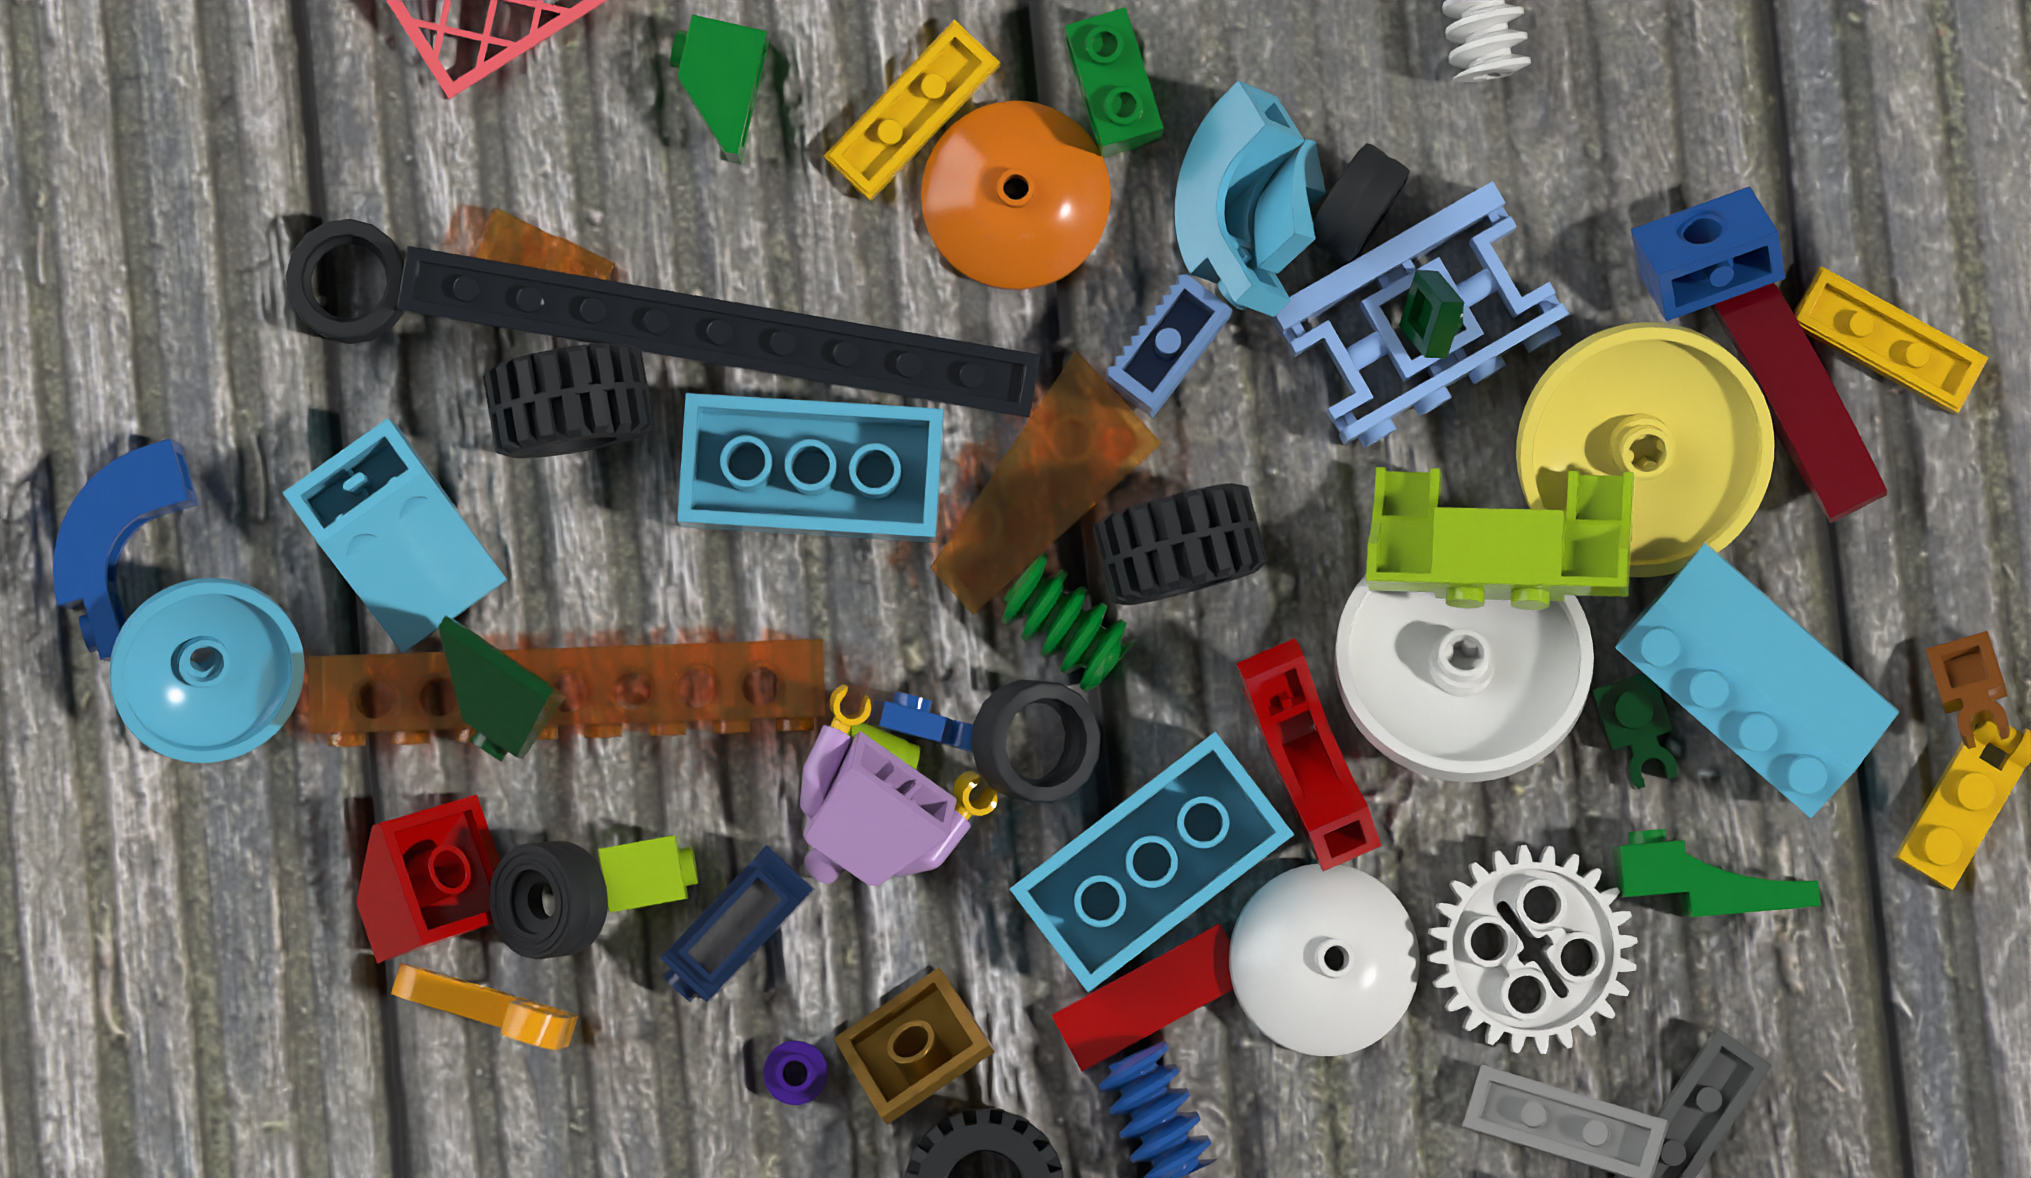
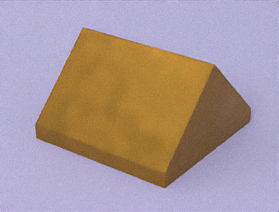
(913, 1045)

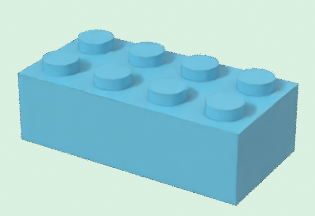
(811, 468)
(1151, 861)

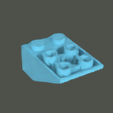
(395, 535)

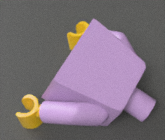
(874, 809)

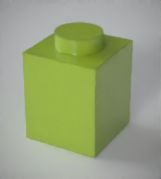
(647, 873)

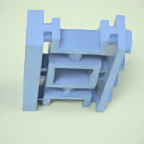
(1393, 273)

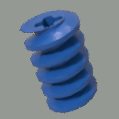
(1156, 1114)

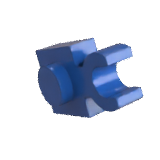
(912, 717)

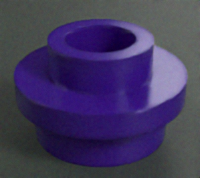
(816, 1069)

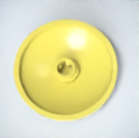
(1670, 413)

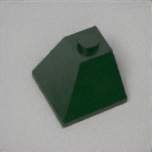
(496, 693)

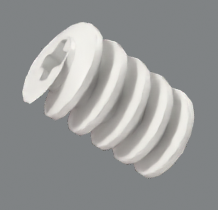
(1484, 39)

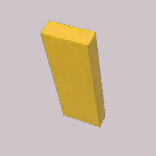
(912, 110)
(1888, 340)

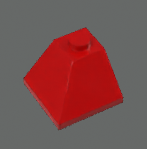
(427, 878)

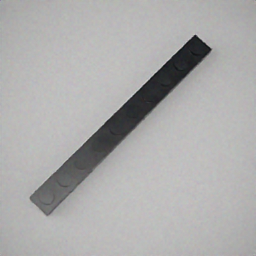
(718, 332)

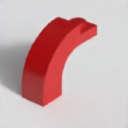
(1307, 755)

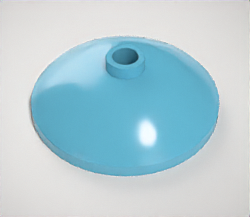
(215, 705)

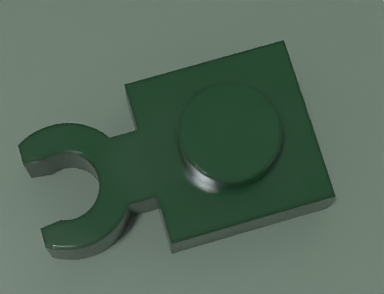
(1633, 717)

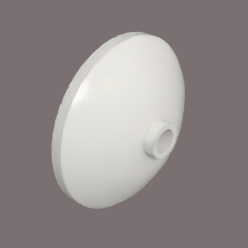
(1282, 968)

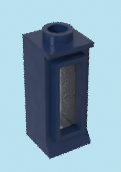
(735, 926)

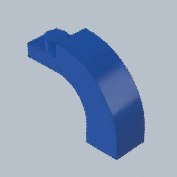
(102, 521)

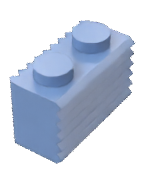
(1168, 344)

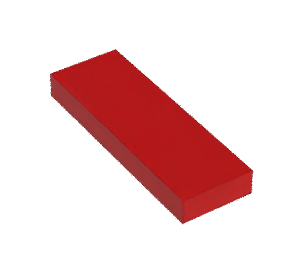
(1147, 998)

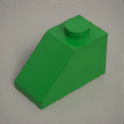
(721, 76)

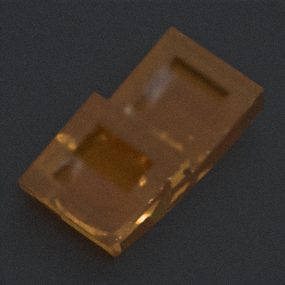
(520, 243)

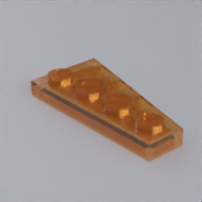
(1053, 474)

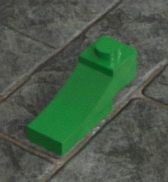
(1664, 867)

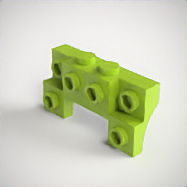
(1500, 552)

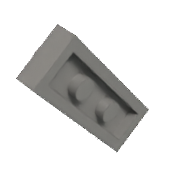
(1565, 1124)

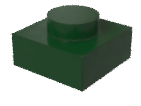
(1432, 314)

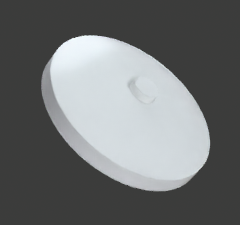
(1462, 686)

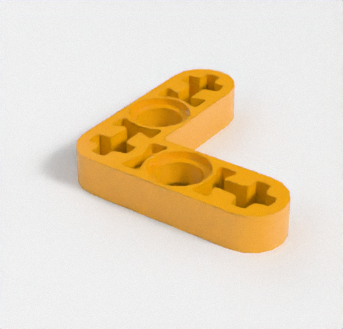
(516, 1016)

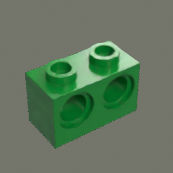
(1113, 82)

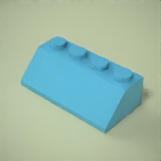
(1757, 679)

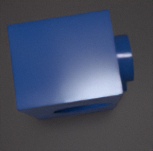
(1708, 253)

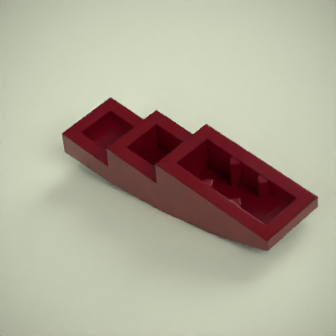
(1801, 401)

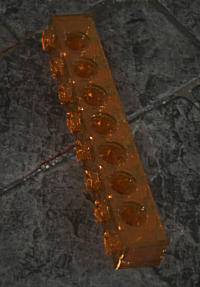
(800, 665)

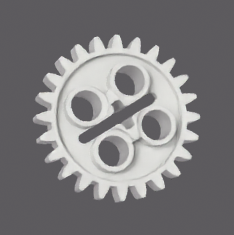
(1578, 914)

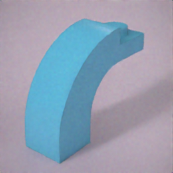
(1219, 191)

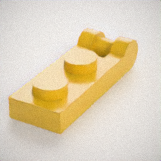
(1964, 806)

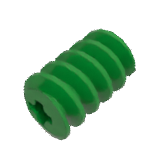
(1065, 624)

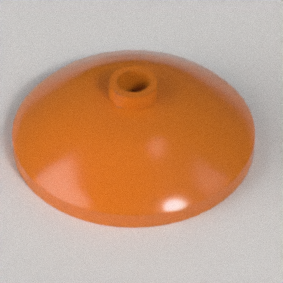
(1006, 239)

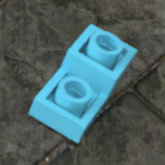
(1283, 210)

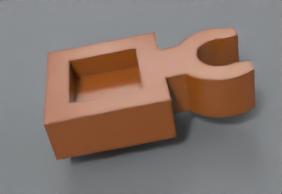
(1970, 682)

